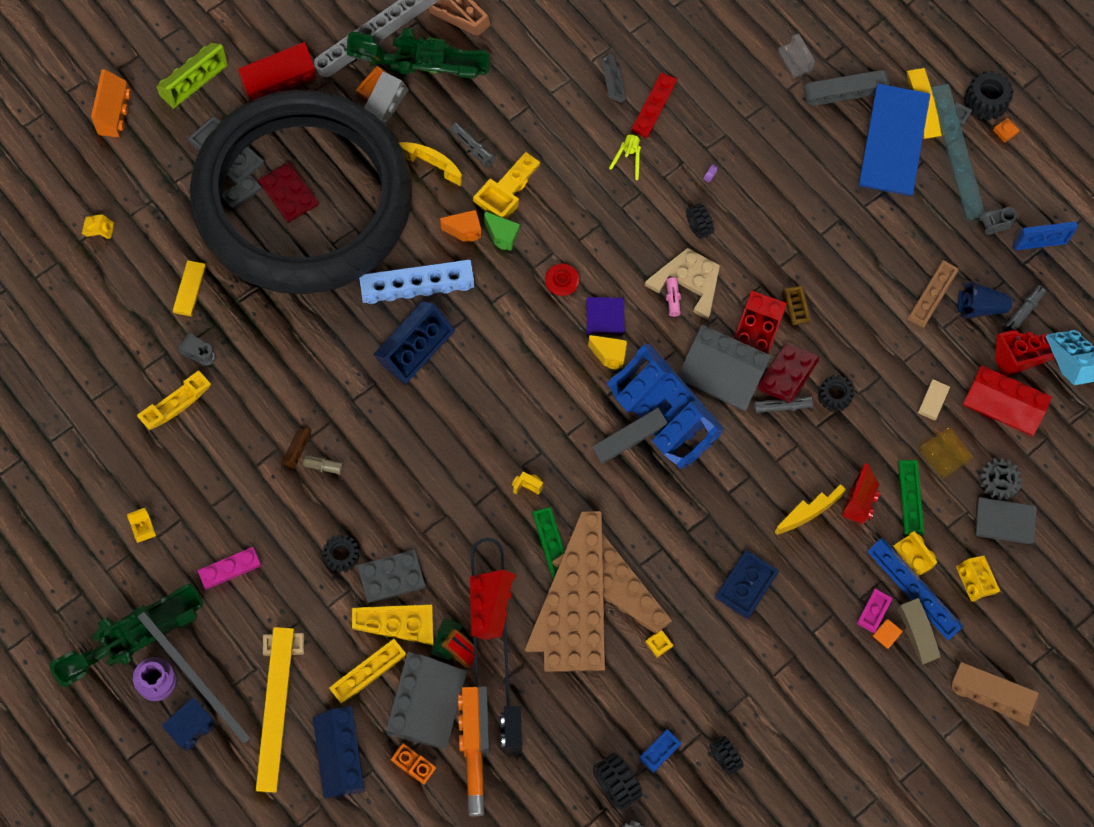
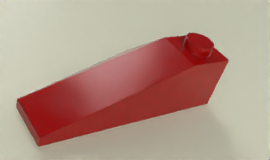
(1021, 351)

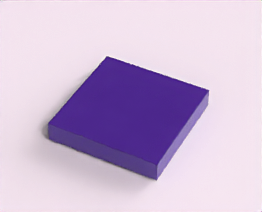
(605, 315)

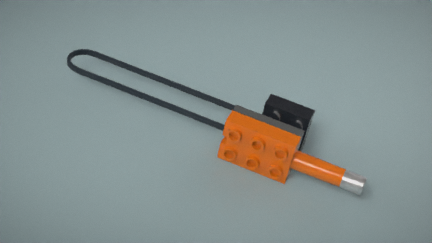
(475, 721)

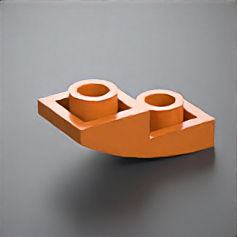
(413, 763)

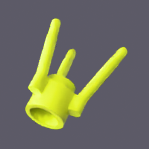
(629, 146)

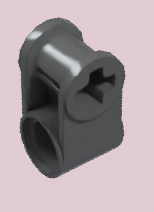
(995, 221)
(197, 350)

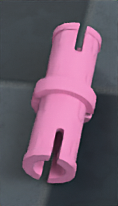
(672, 290)

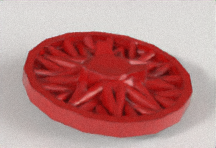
(562, 279)

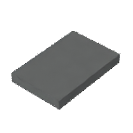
(1005, 521)

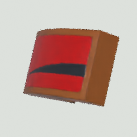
(460, 647)

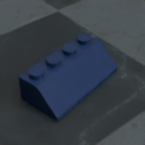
(414, 342)
(338, 753)

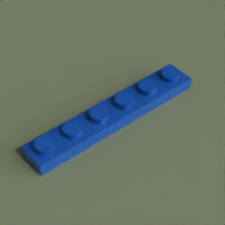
(915, 588)

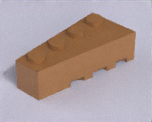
(996, 693)

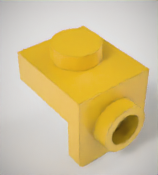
(98, 225)
(528, 481)
(141, 525)

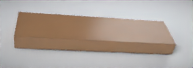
(933, 294)

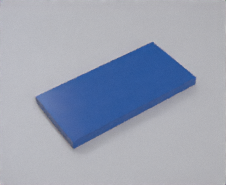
(894, 139)

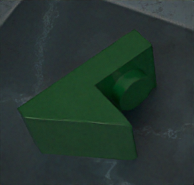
(442, 633)

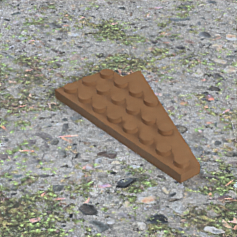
(573, 612)

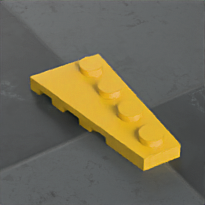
(400, 622)

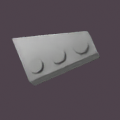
(386, 97)

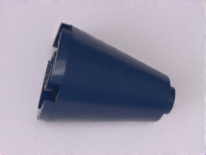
(982, 301)

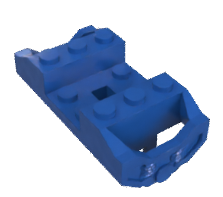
(682, 412)

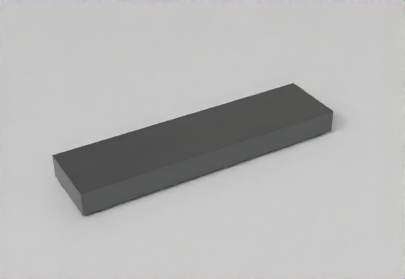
(630, 436)

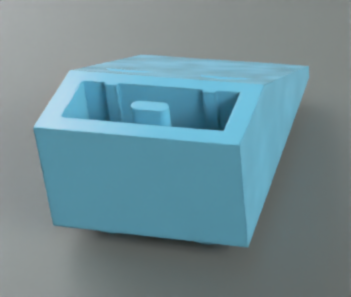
(1073, 356)

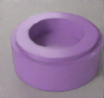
(711, 172)

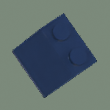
(188, 724)

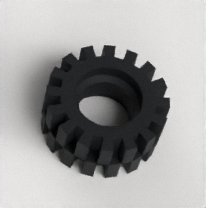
(700, 220)
(832, 403)
(341, 565)
(726, 755)

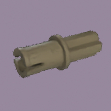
(323, 464)

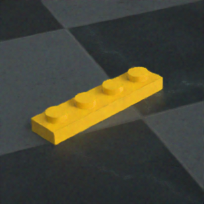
(367, 671)

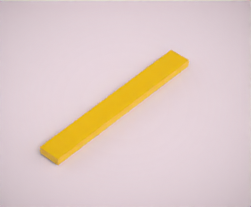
(275, 710)

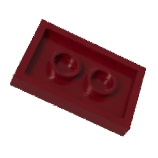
(288, 192)
(788, 373)

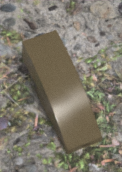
(919, 631)

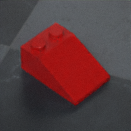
(862, 496)

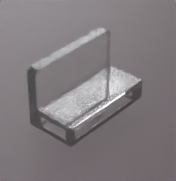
(797, 56)

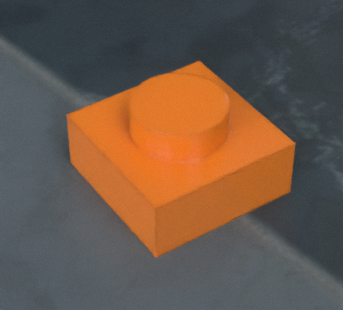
(1006, 130)

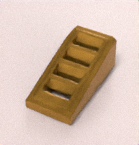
(790, 308)

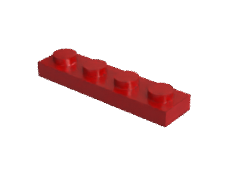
(654, 105)

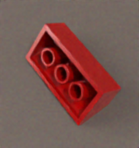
(277, 72)
(1007, 400)

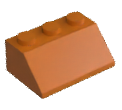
(110, 104)

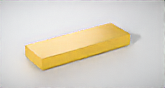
(189, 288)

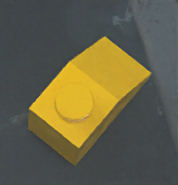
(608, 350)

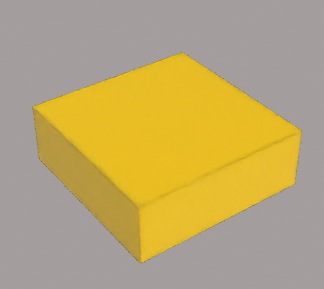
(659, 643)

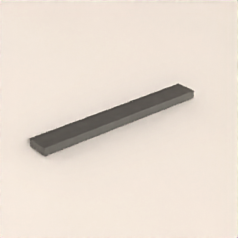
(193, 677)

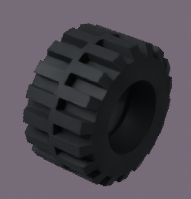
(992, 84)
(617, 781)

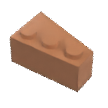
(463, 14)

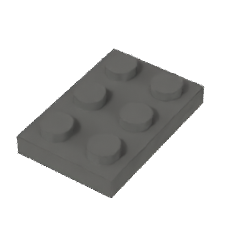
(391, 577)

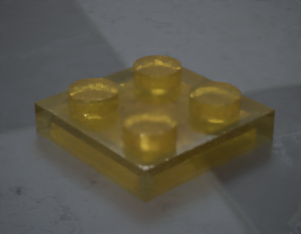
(946, 453)

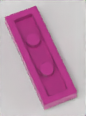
(229, 568)

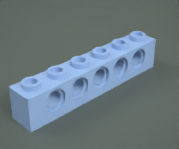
(423, 274)

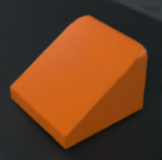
(887, 633)

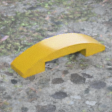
(414, 150)
(176, 402)

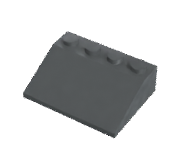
(724, 367)
(426, 701)

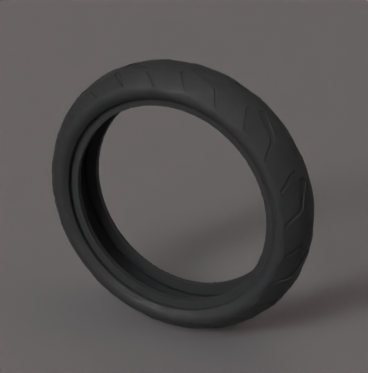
(284, 111)

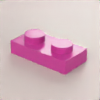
(874, 611)

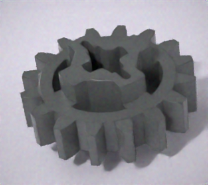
(1000, 487)

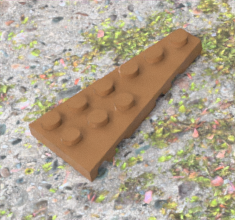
(627, 591)

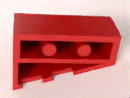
(488, 603)

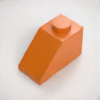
(462, 226)

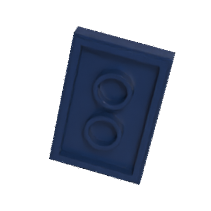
(746, 584)

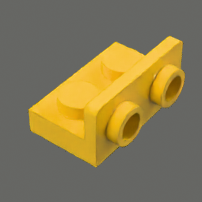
(915, 553)
(977, 578)

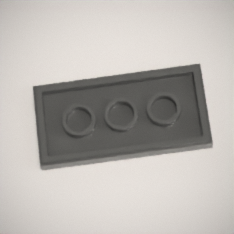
(245, 163)

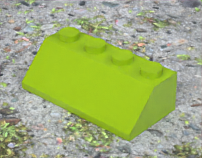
(192, 74)

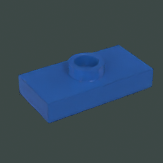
(660, 751)

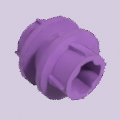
(144, 673)

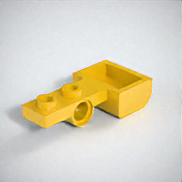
(499, 197)

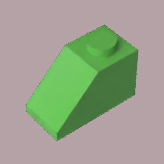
(502, 231)

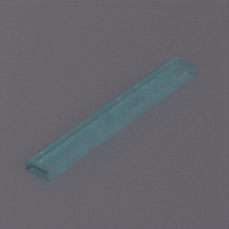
(957, 152)

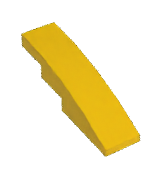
(919, 82)
(805, 512)

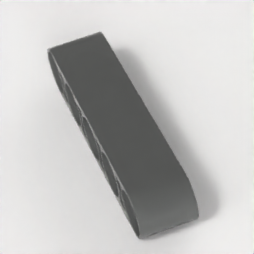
(844, 87)

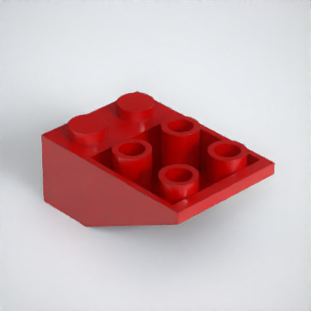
(760, 321)

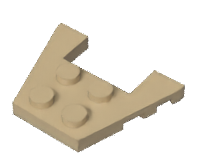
(692, 273)

